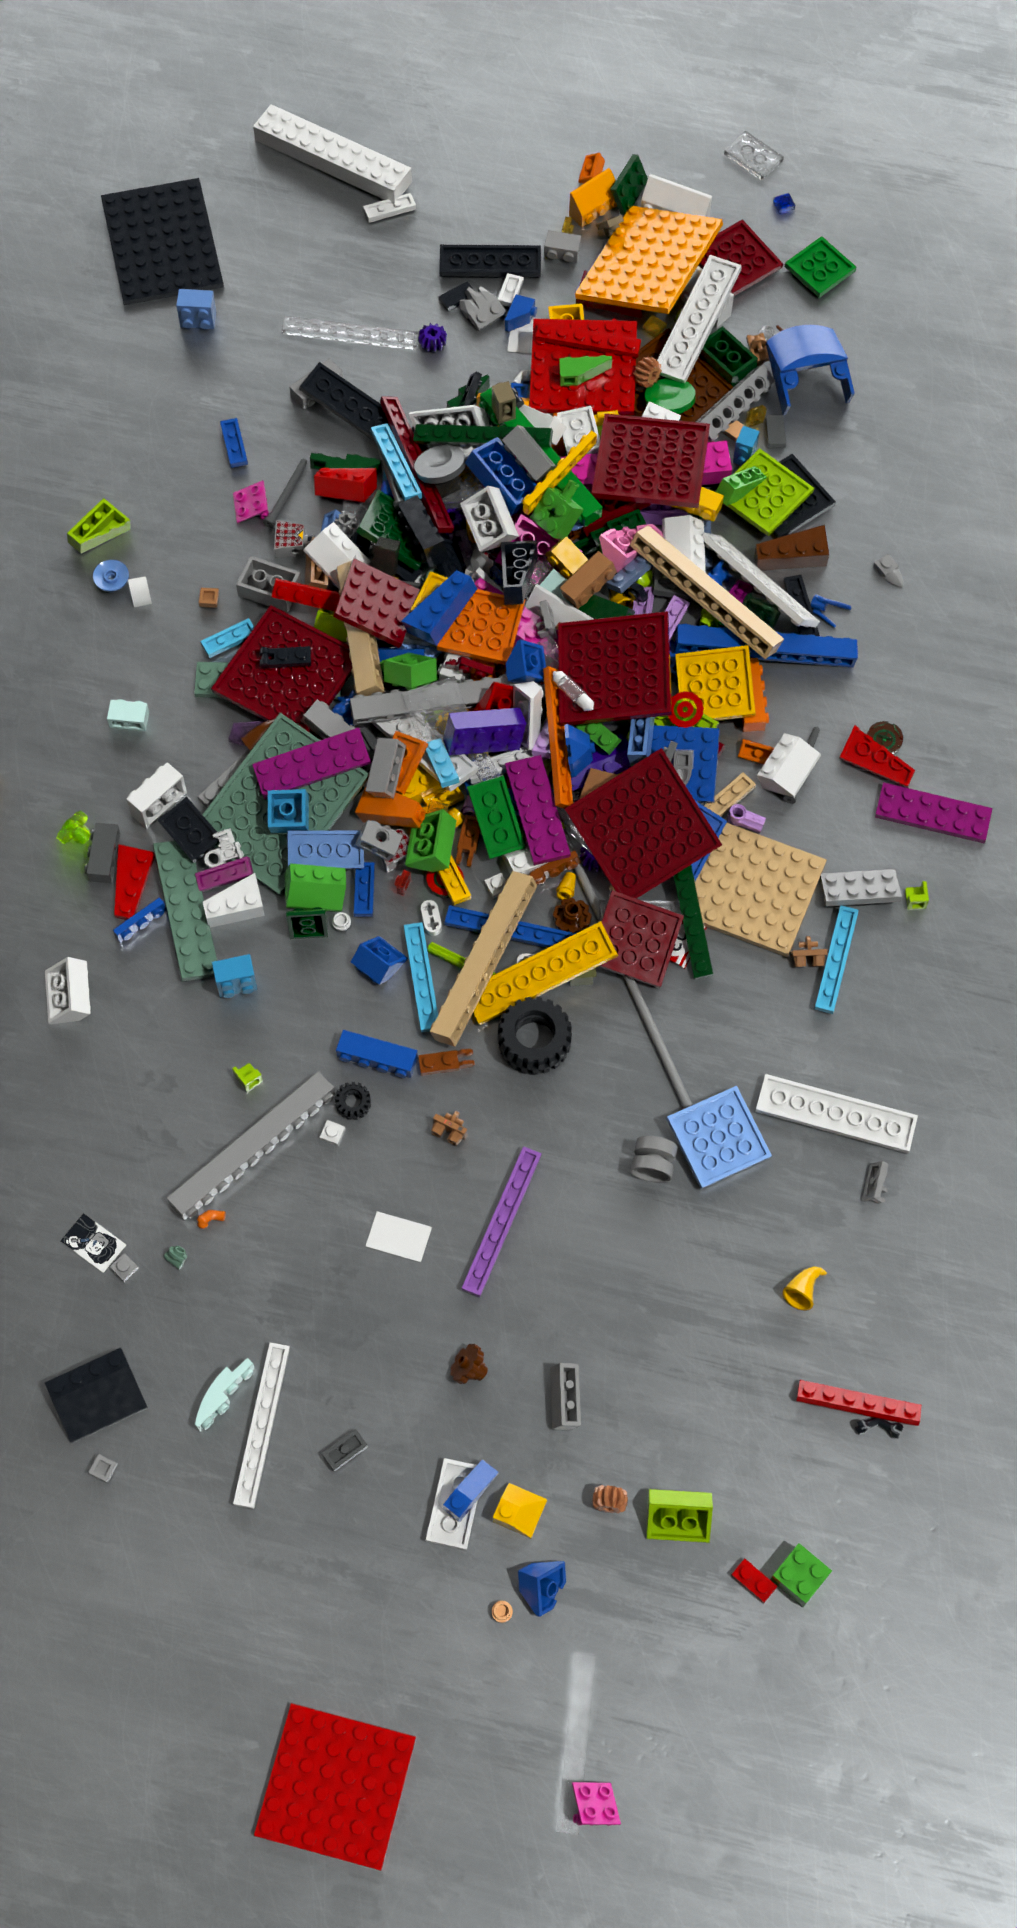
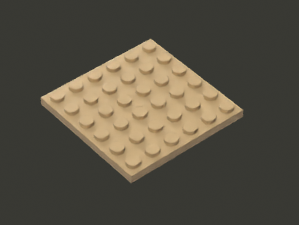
(757, 889)

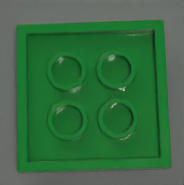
(820, 266)

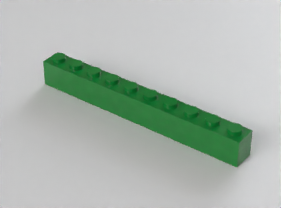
(592, 508)

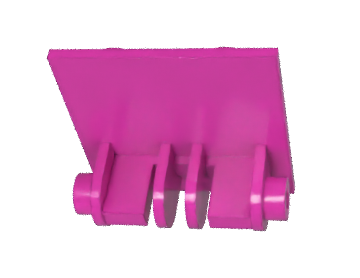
(251, 502)
(595, 1804)

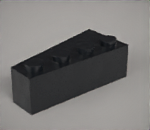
(423, 530)
(517, 568)

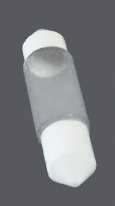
(573, 691)

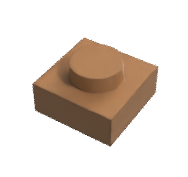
(209, 597)

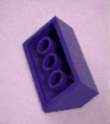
(613, 763)

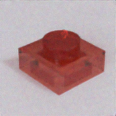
(402, 882)

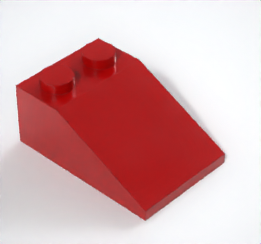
(496, 697)

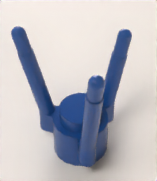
(820, 603)

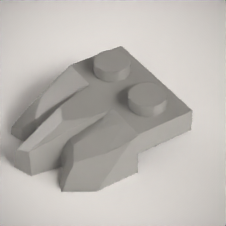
(481, 307)

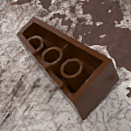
(794, 551)

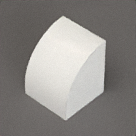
(139, 591)

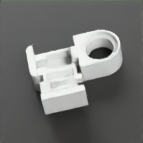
(226, 846)

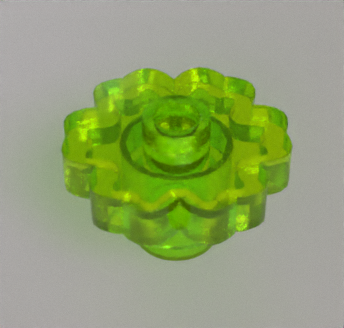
(75, 829)

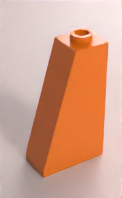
(389, 811)

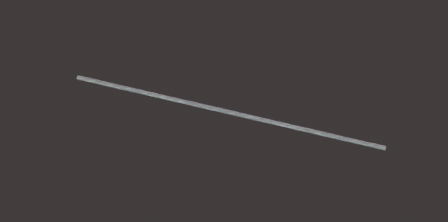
(635, 993)

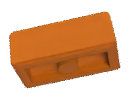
(591, 167)
(755, 751)

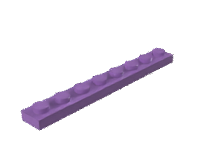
(501, 1222)

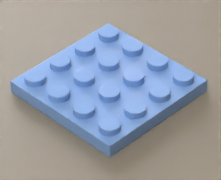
(718, 1137)

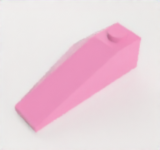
(616, 545)

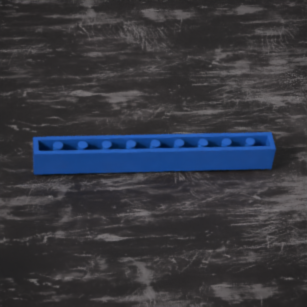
(794, 648)

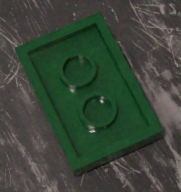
(629, 184)

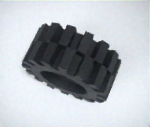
(353, 1112)

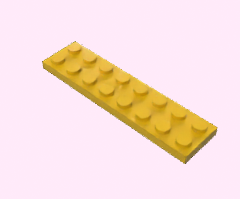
(545, 971)

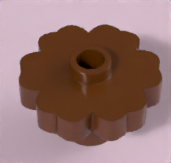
(572, 915)
(469, 1365)

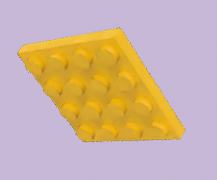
(720, 680)

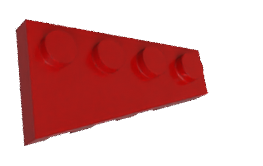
(870, 756)
(131, 878)

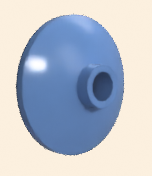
(110, 569)

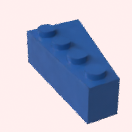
(440, 609)

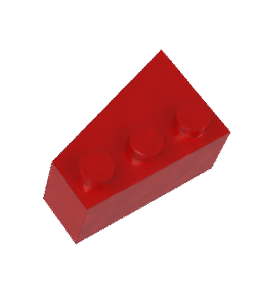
(346, 483)

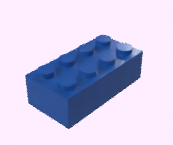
(499, 469)

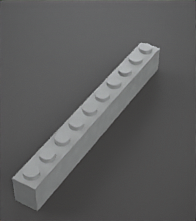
(392, 706)
(251, 1146)

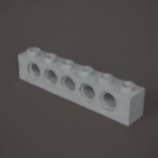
(737, 401)

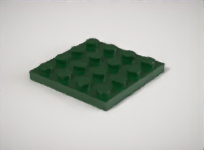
(383, 521)

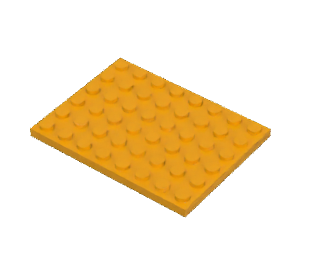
(649, 259)

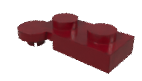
(470, 666)

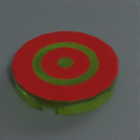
(686, 710)

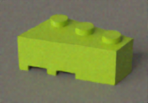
(98, 526)

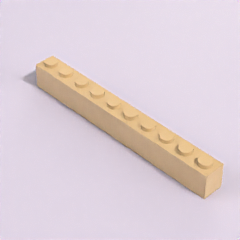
(706, 592)
(483, 958)

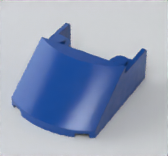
(804, 349)

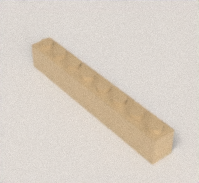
(363, 652)

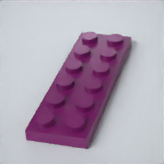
(312, 762)
(537, 810)
(933, 812)

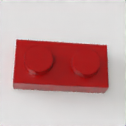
(754, 1581)

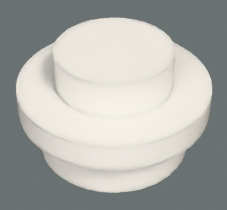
(341, 921)

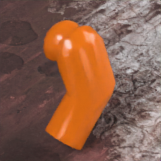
(209, 1215)

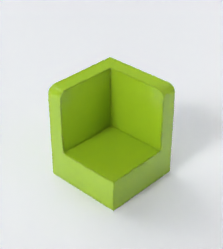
(917, 897)
(248, 1076)

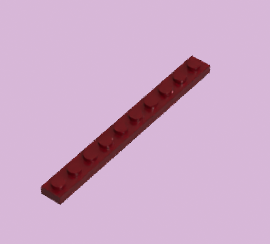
(411, 451)

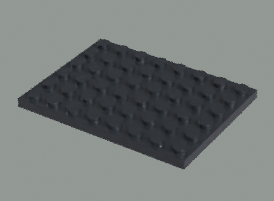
(161, 241)

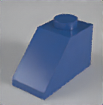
(520, 312)

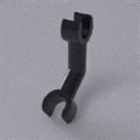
(864, 1426)

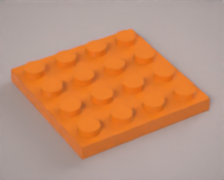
(484, 628)

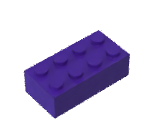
(484, 731)

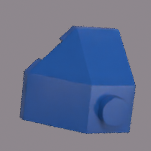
(579, 749)
(541, 1583)

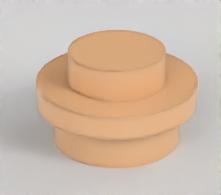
(502, 1611)

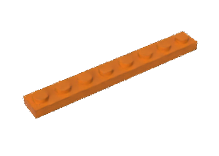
(559, 755)

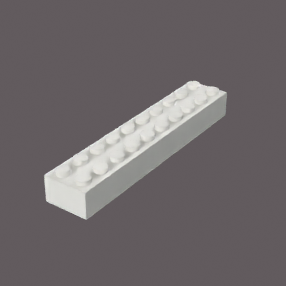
(332, 153)

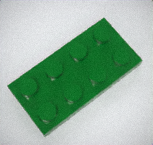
(496, 817)

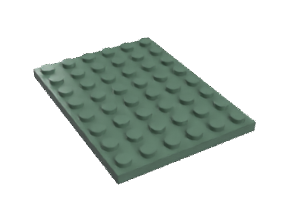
(246, 812)

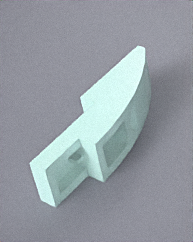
(215, 1399)

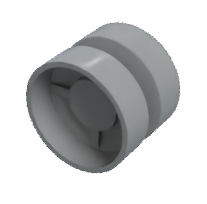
(654, 1159)

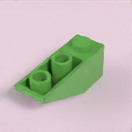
(578, 370)
(739, 484)

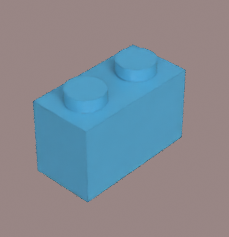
(745, 445)

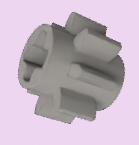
(346, 523)

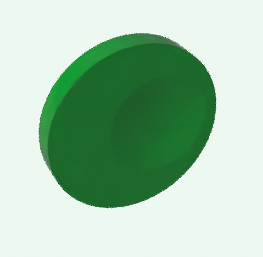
(671, 395)

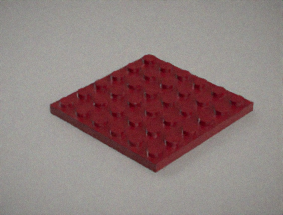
(651, 460)
(618, 665)
(287, 688)
(643, 826)

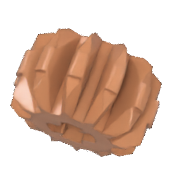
(647, 372)
(610, 1499)

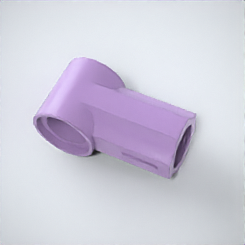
(746, 820)

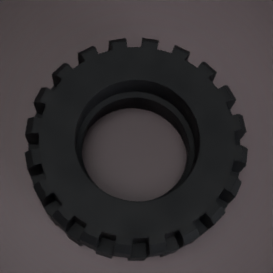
(534, 1012)

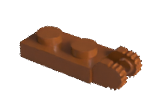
(468, 839)
(554, 868)
(444, 1062)

